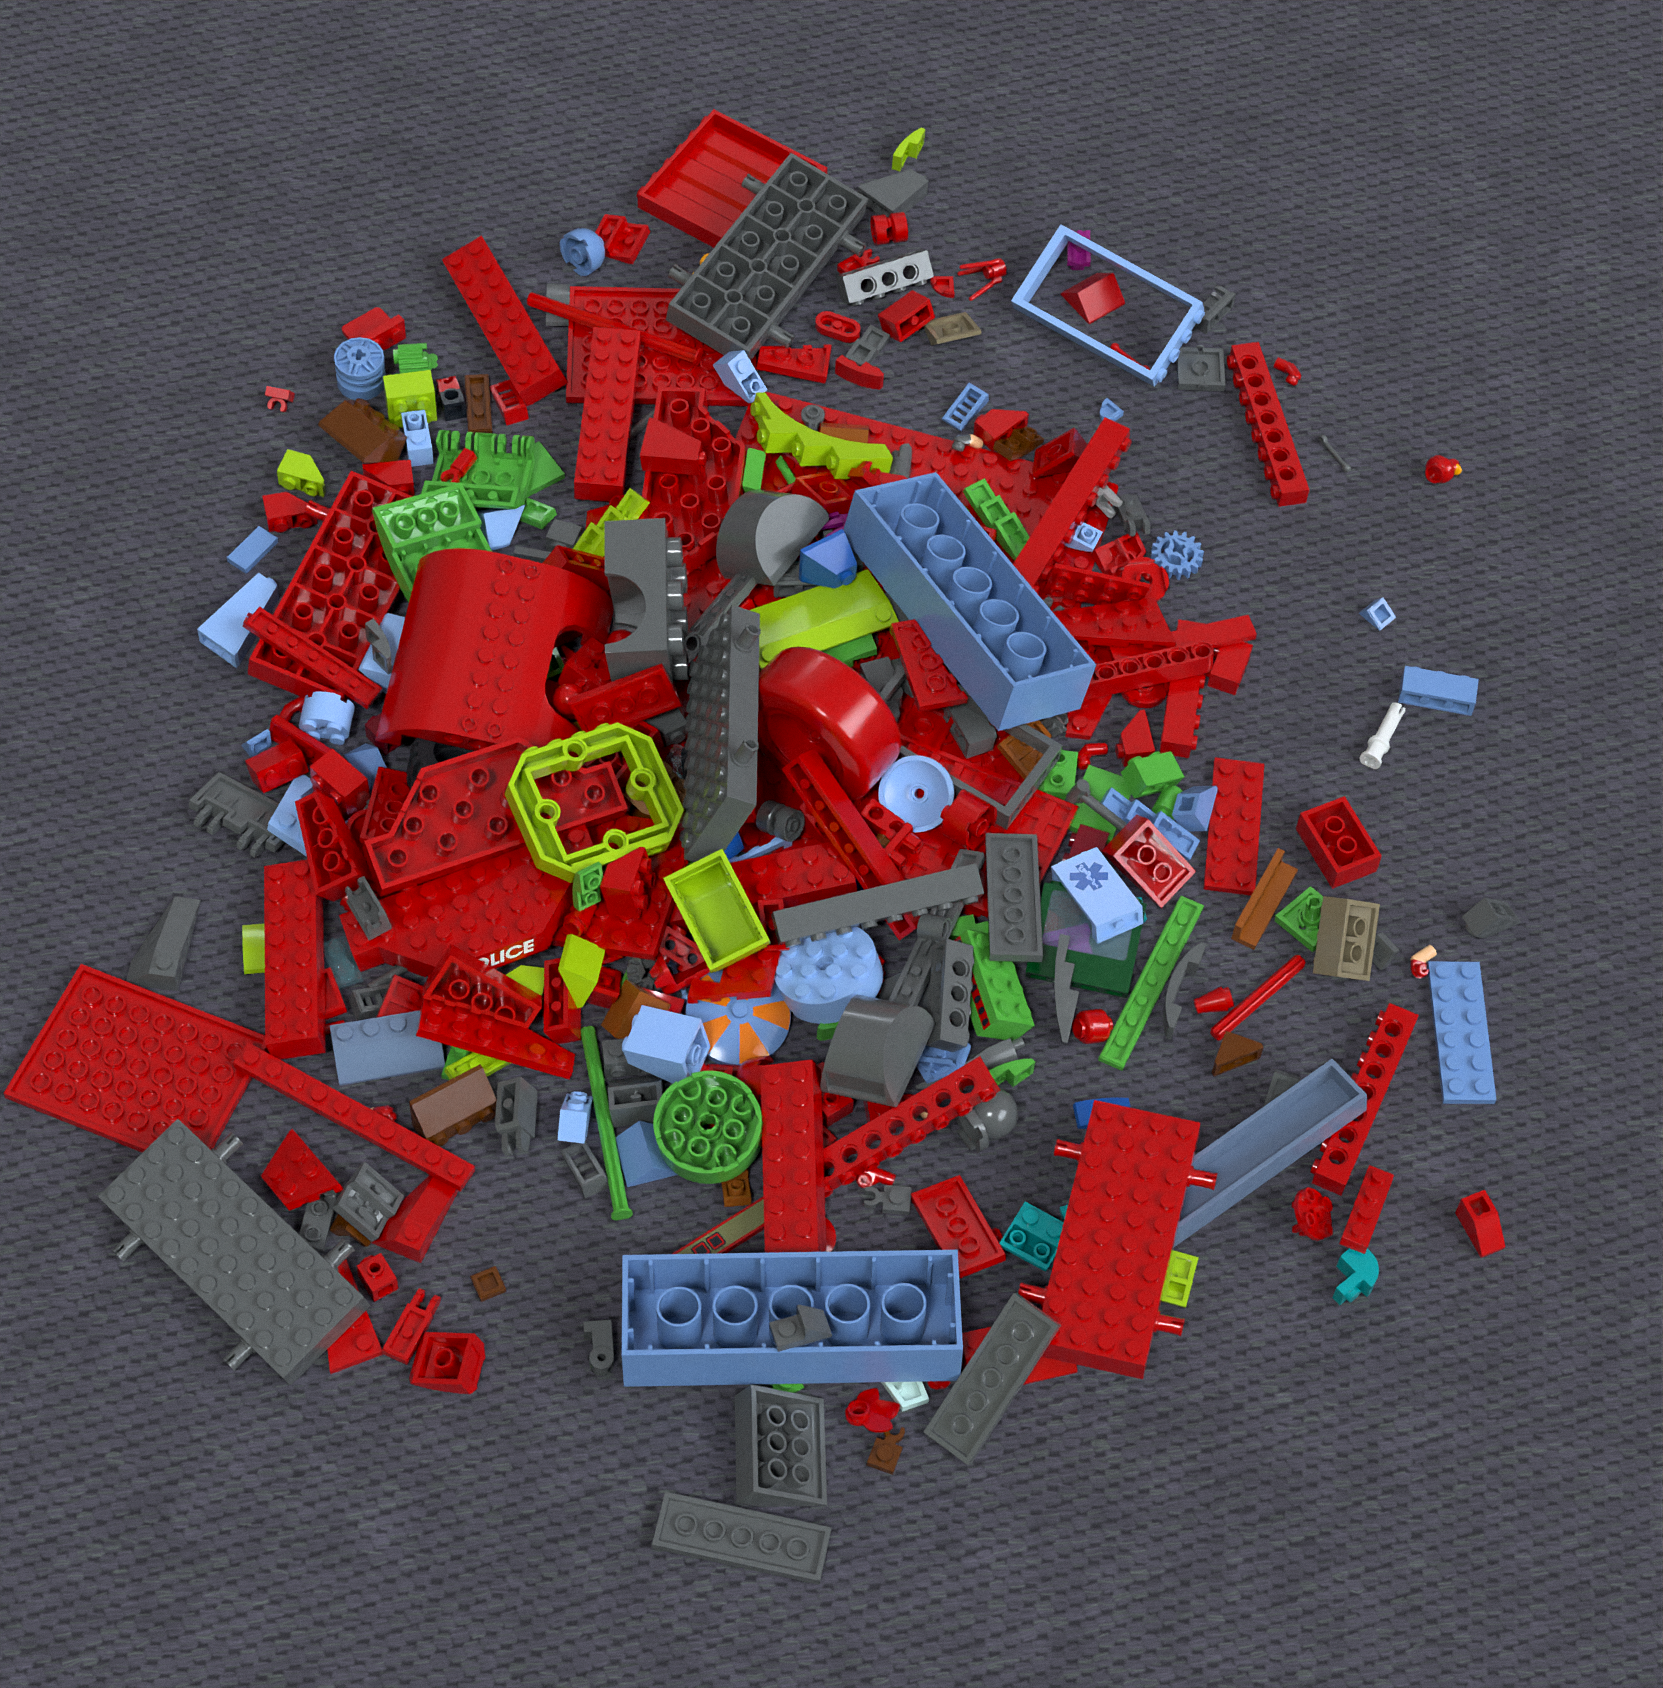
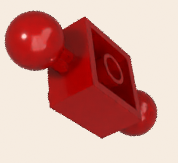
(585, 670)

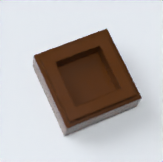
(488, 1283)

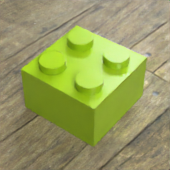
(409, 393)

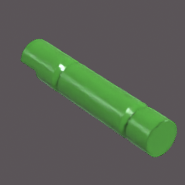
(785, 470)

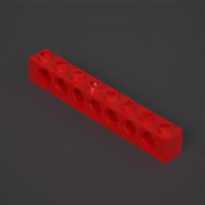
(1267, 424)
(1400, 1024)
(905, 1115)

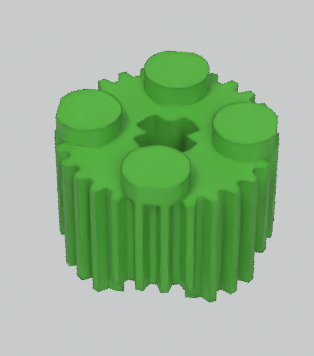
(411, 358)

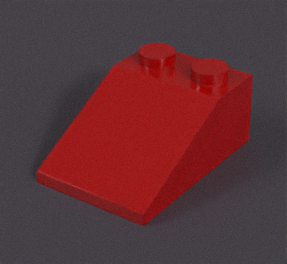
(1149, 860)

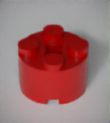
(967, 820)

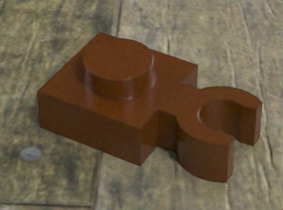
(886, 1453)

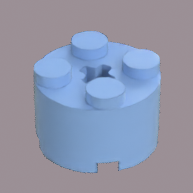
(326, 717)

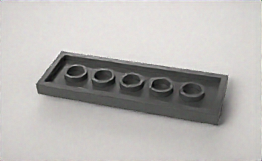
(1013, 897)
(992, 1378)
(742, 1538)

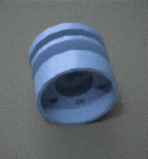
(359, 368)

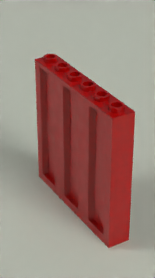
(703, 179)

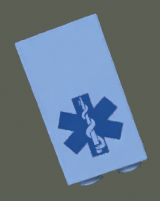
(1099, 894)

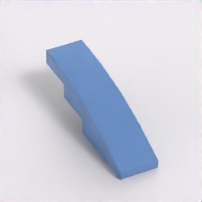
(1179, 837)

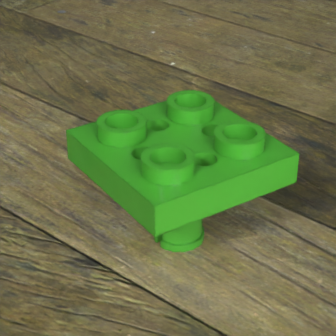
(1303, 912)

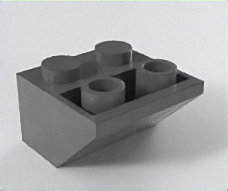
(634, 1099)

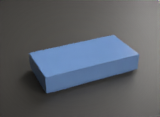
(252, 549)

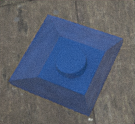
(828, 562)

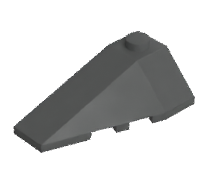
(165, 950)

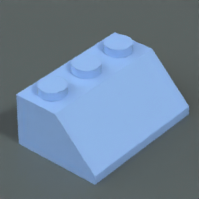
(392, 628)

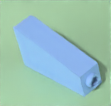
(225, 630)

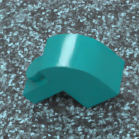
(1361, 1275)

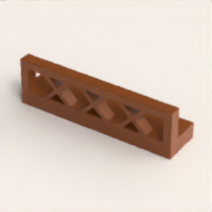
(1264, 901)

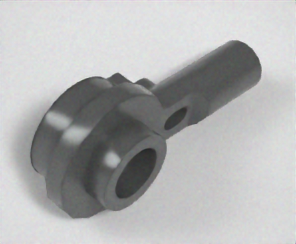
(812, 416)

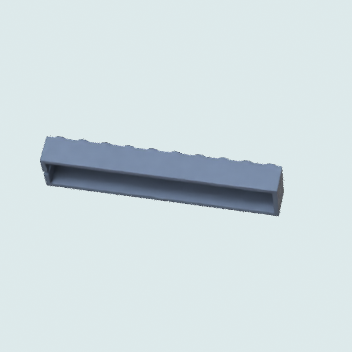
(1270, 1142)

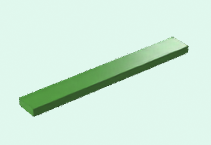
(1151, 983)

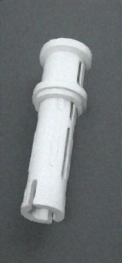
(1379, 743)

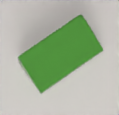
(753, 470)

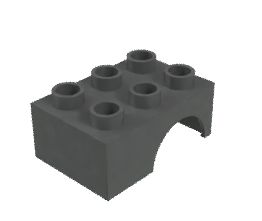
(647, 594)

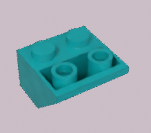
(1033, 1236)

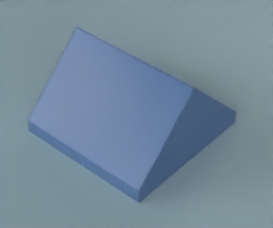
(640, 1155)

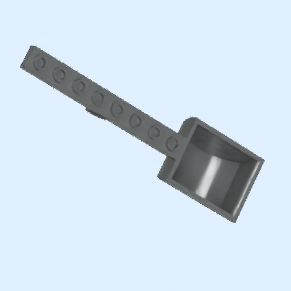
(756, 546)
(884, 1039)

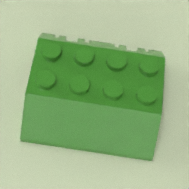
(496, 476)

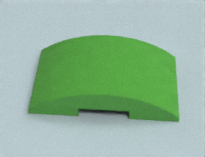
(426, 525)

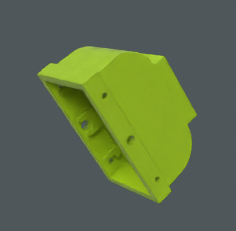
(717, 911)

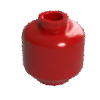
(1092, 1026)

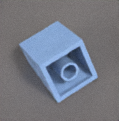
(666, 1044)

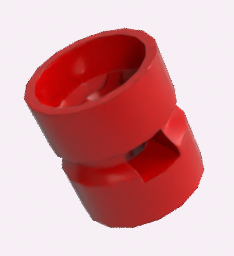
(896, 226)

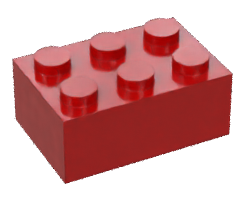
(1338, 842)

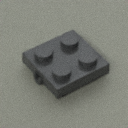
(1200, 369)

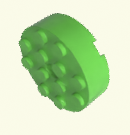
(712, 1153)

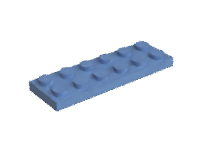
(1461, 1033)

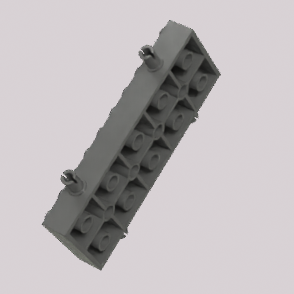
(767, 259)
(722, 735)
(234, 1251)

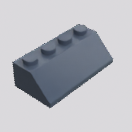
(383, 1048)

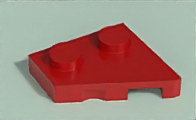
(401, 997)

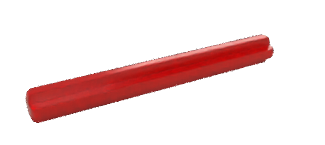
(1258, 997)

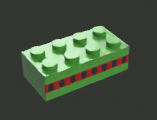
(996, 994)

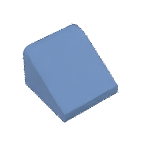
(1378, 613)
(258, 743)

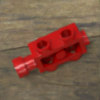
(682, 948)

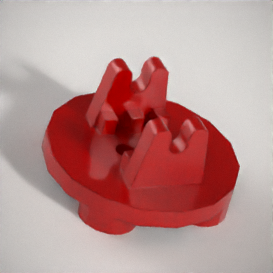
(1312, 1214)

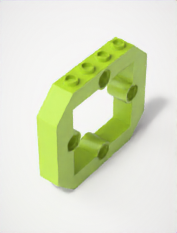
(602, 741)

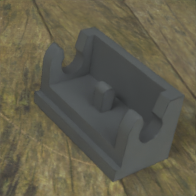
(1216, 308)
(367, 909)

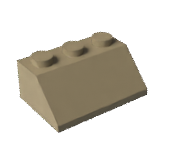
(1346, 938)

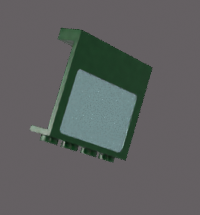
(1097, 967)

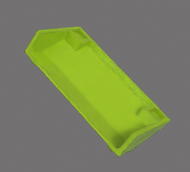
(824, 617)

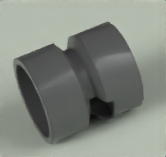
(780, 820)

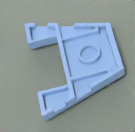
(285, 818)

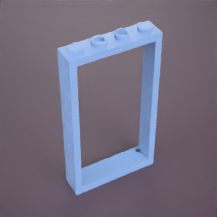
(1044, 264)

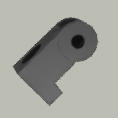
(602, 1355)

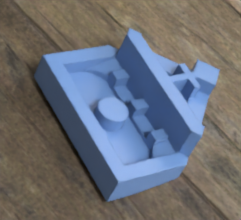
(939, 1063)

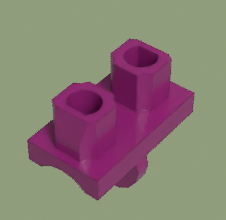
(1076, 256)

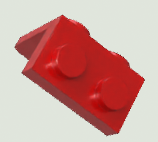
(377, 327)

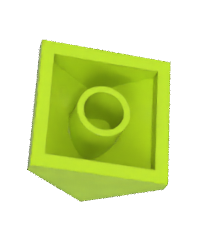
(580, 967)

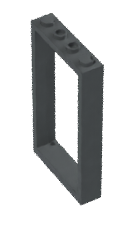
(1024, 733)

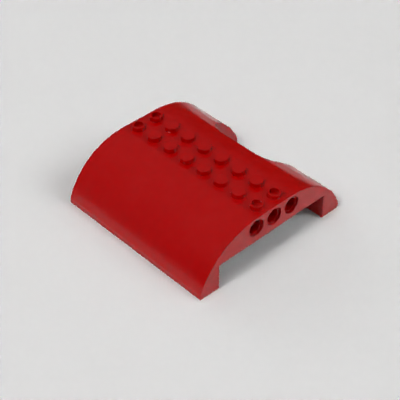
(483, 647)

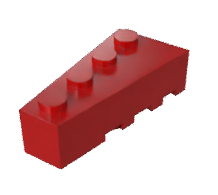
(330, 847)
(481, 989)

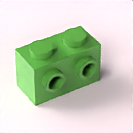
(1151, 773)
(1062, 776)

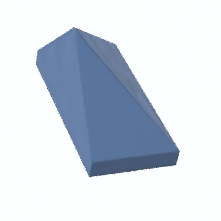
(366, 760)

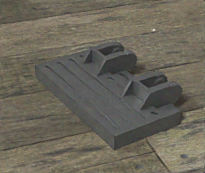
(236, 809)

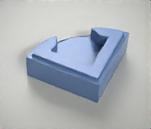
(1110, 410)

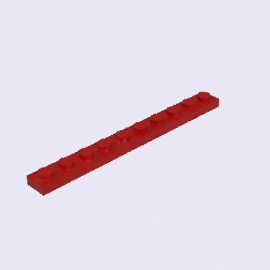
(354, 1116)

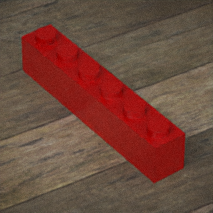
(1180, 710)

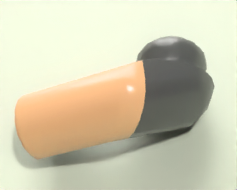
(970, 440)

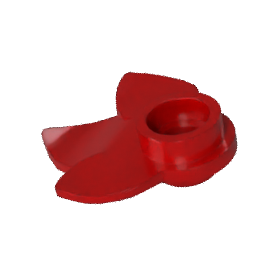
(871, 1412)

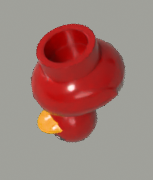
(1441, 469)

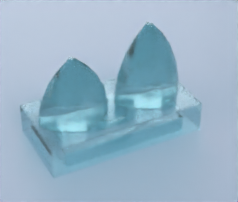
(342, 963)

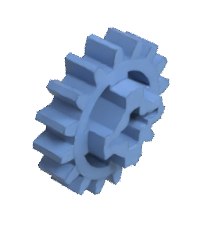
(1176, 554)

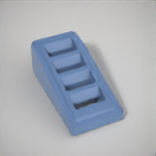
(975, 393)

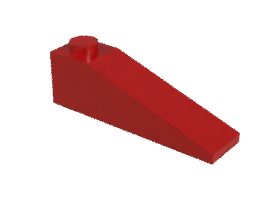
(417, 1219)

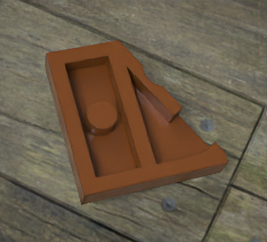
(1021, 755)

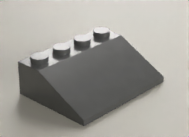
(779, 1448)

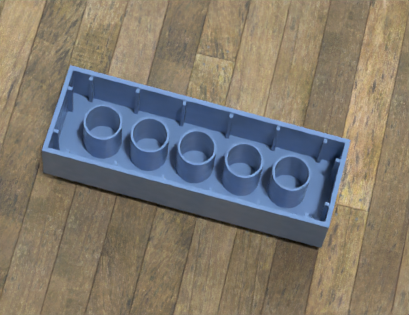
(968, 601)
(711, 1314)

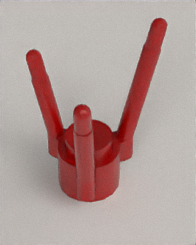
(991, 269)

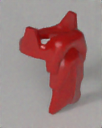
(679, 981)

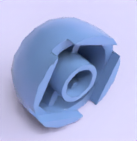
(583, 250)

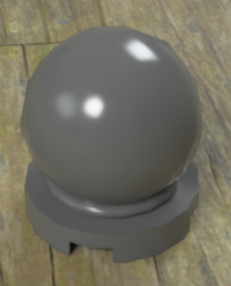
(988, 1121)

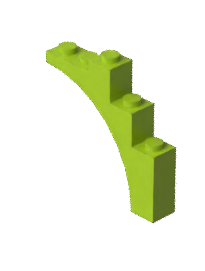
(812, 448)

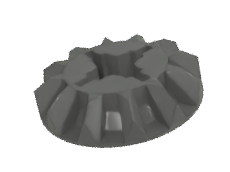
(636, 969)

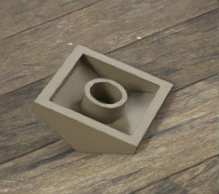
(951, 328)

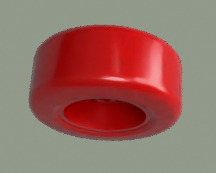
(827, 706)

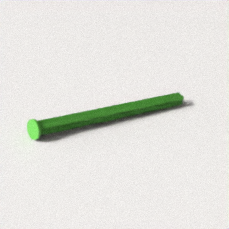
(605, 1125)

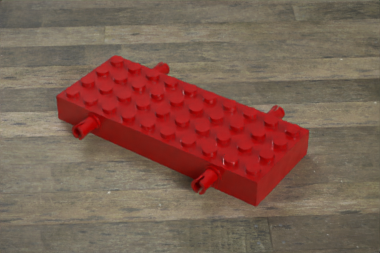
(335, 588)
(1119, 1237)

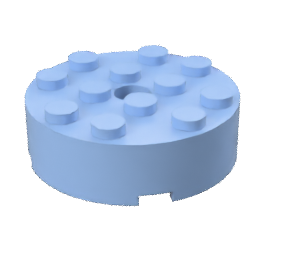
(827, 973)

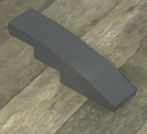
(1064, 997)

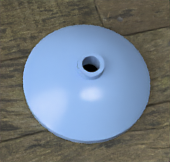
(900, 787)

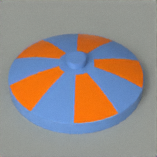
(743, 1026)

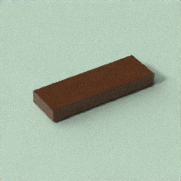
(478, 403)

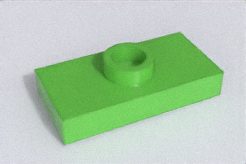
(537, 513)

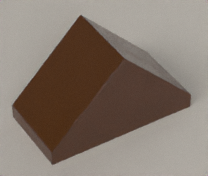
(1235, 1052)

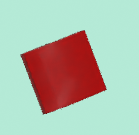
(622, 239)

